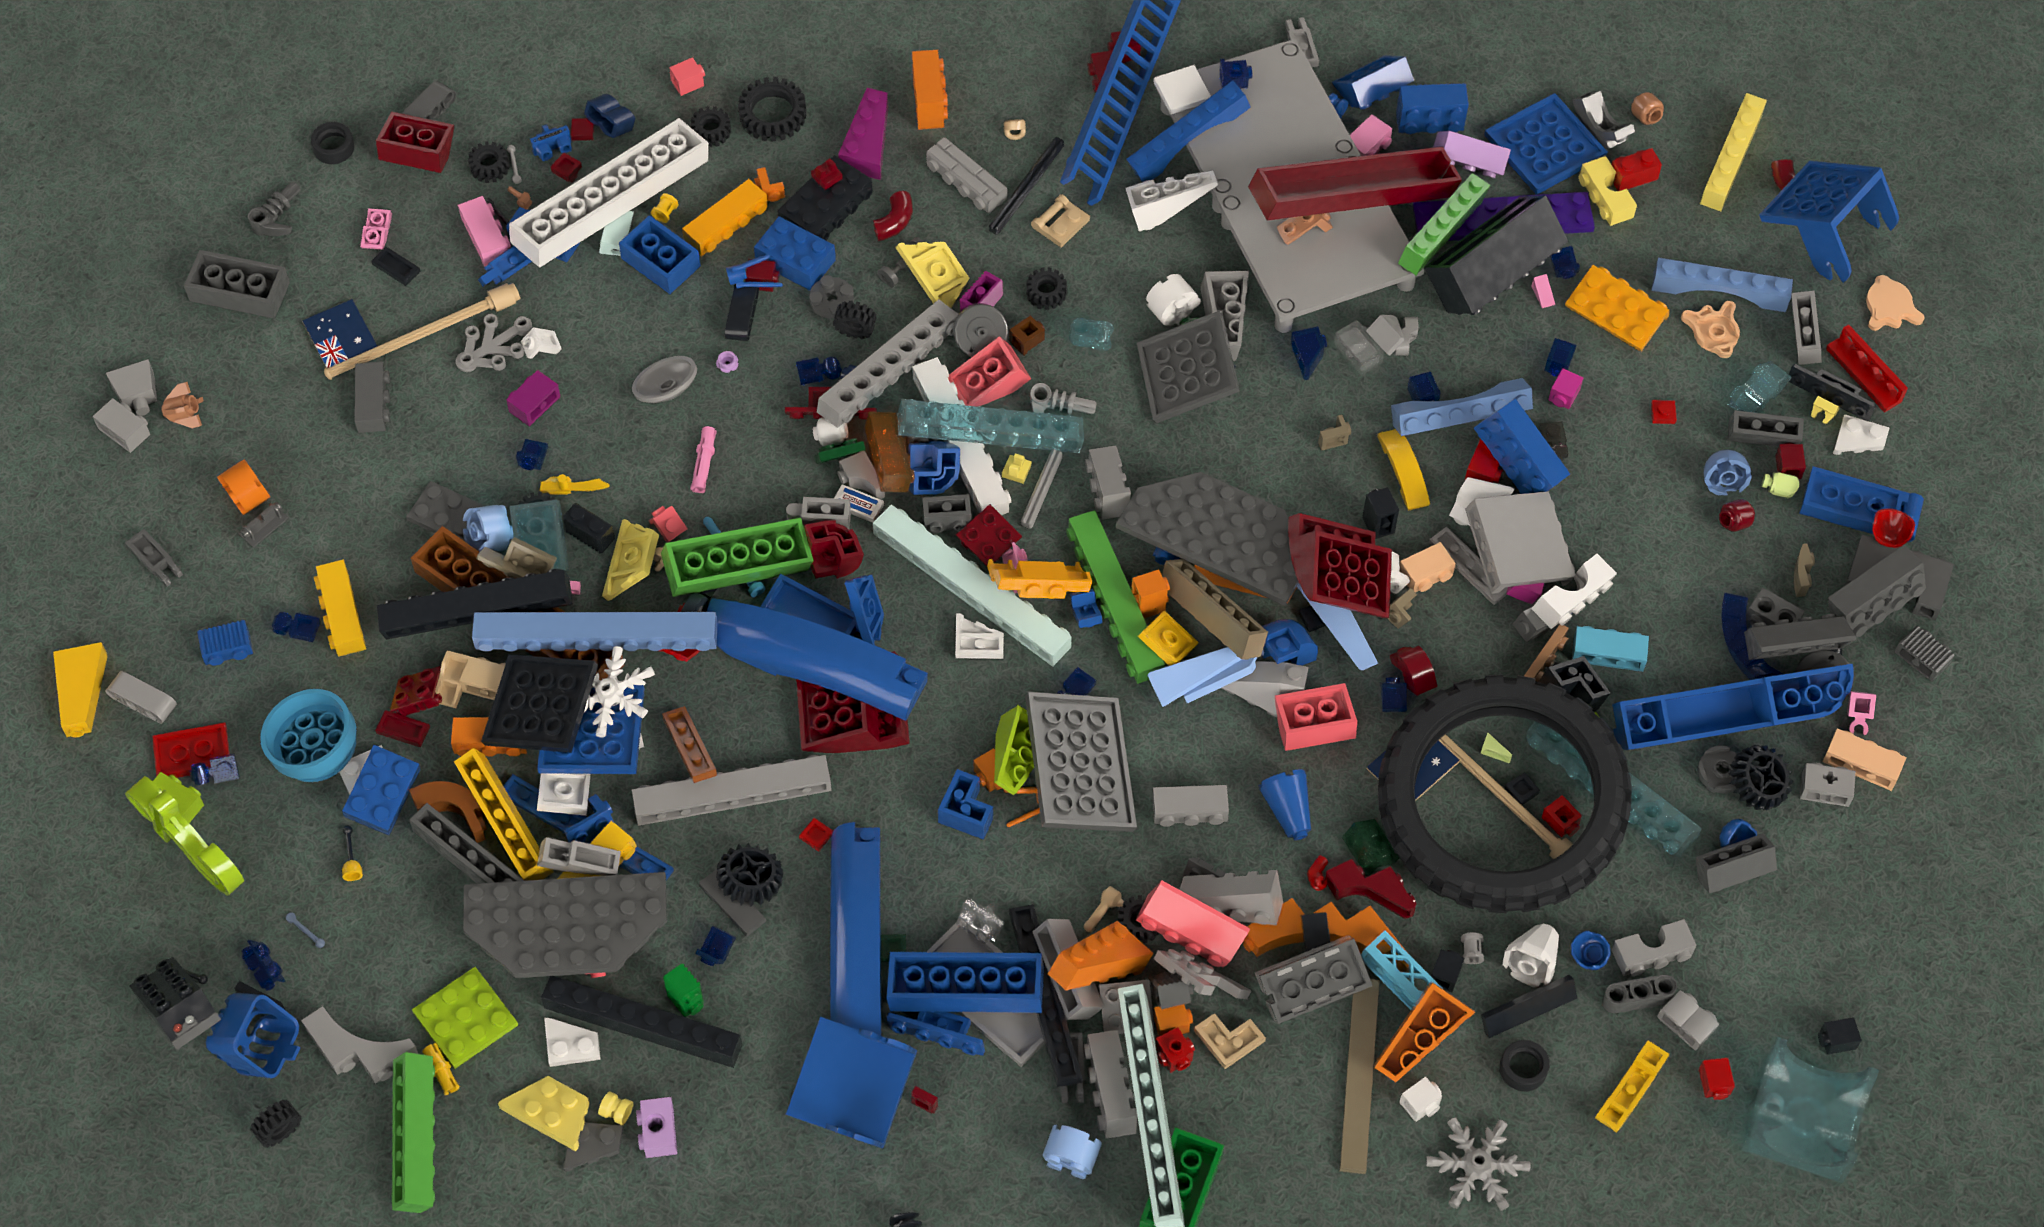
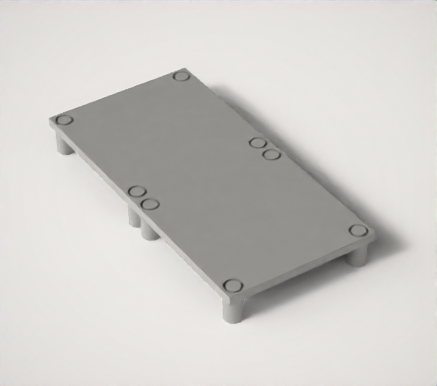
(1285, 126)

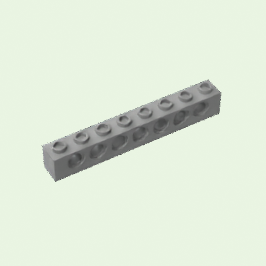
(887, 364)

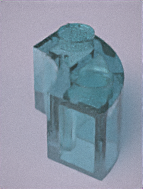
(1765, 383)

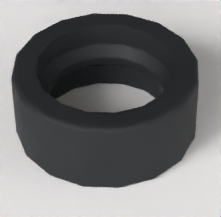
(339, 154)
(1533, 1049)

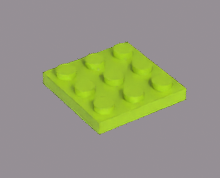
(465, 1017)

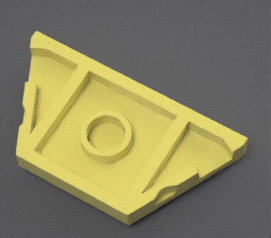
(935, 270)
(630, 559)
(550, 1109)

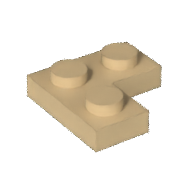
(1227, 1045)

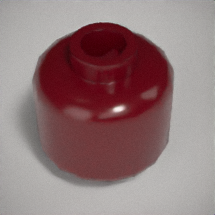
(1737, 515)

